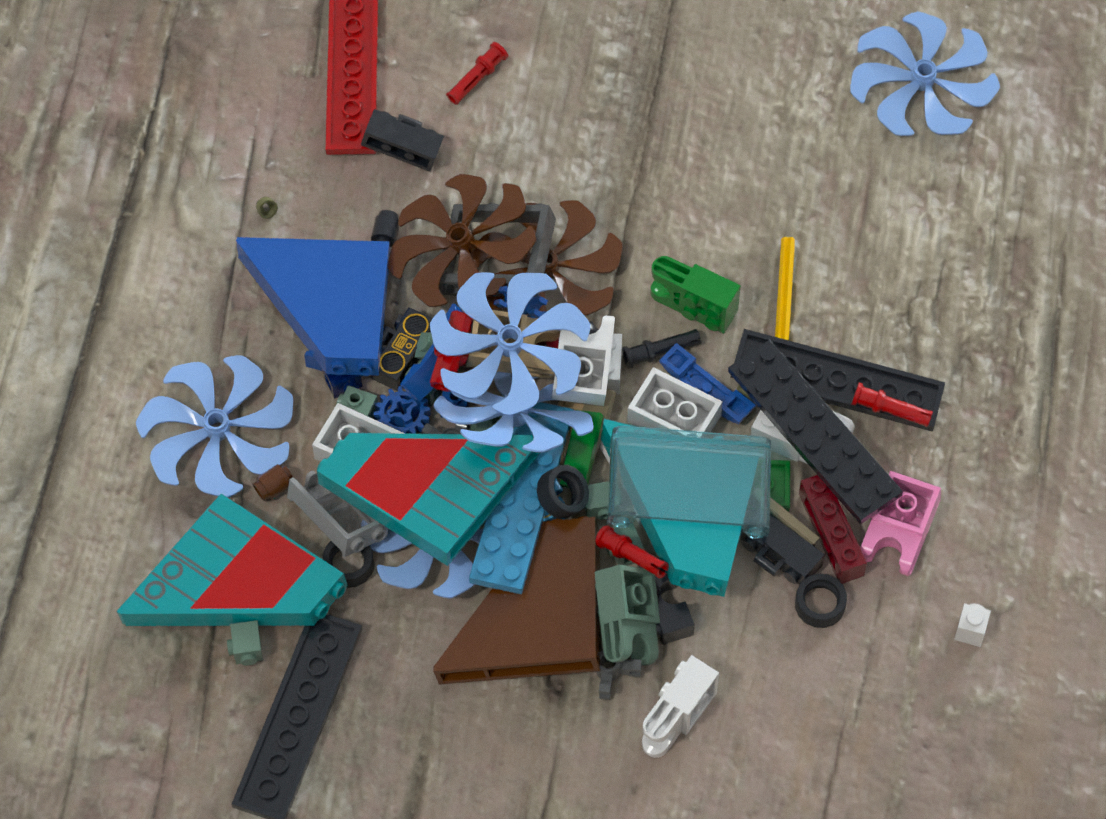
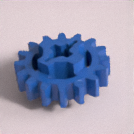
(405, 404)

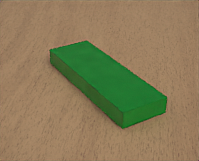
(583, 448)

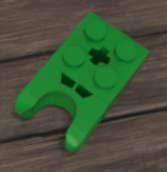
(695, 293)

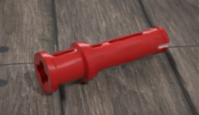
(484, 66)
(880, 402)
(623, 547)

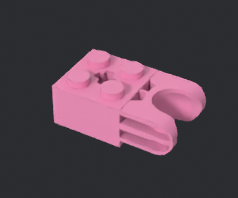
(901, 527)

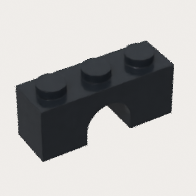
(675, 619)

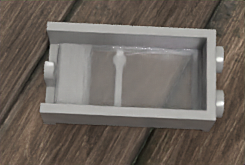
(339, 520)

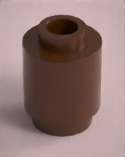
(272, 482)

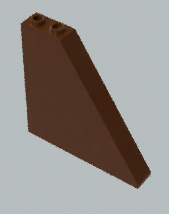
(545, 628)

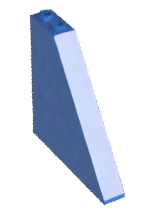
(327, 295)

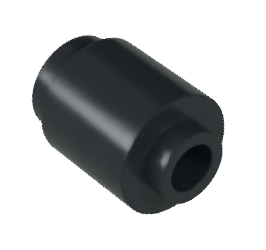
(386, 227)

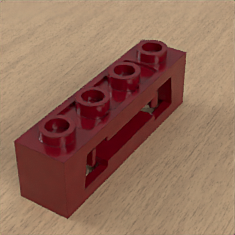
(833, 529)

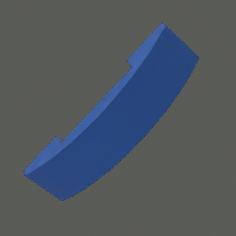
(683, 367)
(418, 378)

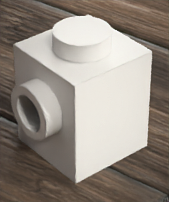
(972, 624)

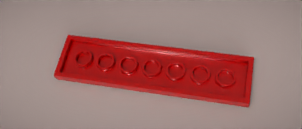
(351, 74)

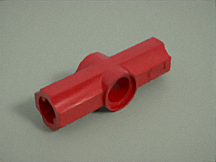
(463, 323)

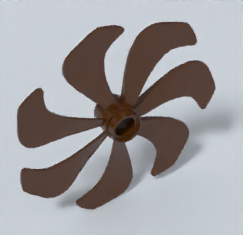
(459, 238)
(605, 260)

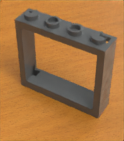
(535, 213)

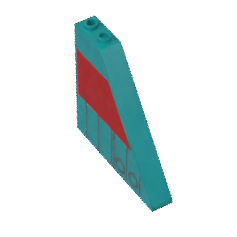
(425, 485)
(232, 573)

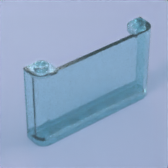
(689, 478)

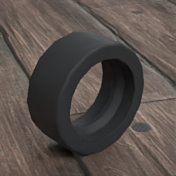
(575, 482)
(361, 575)
(817, 619)

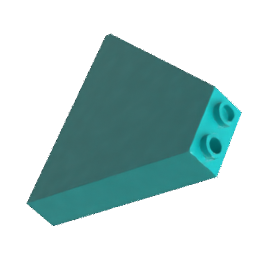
(696, 553)

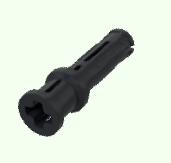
(650, 350)

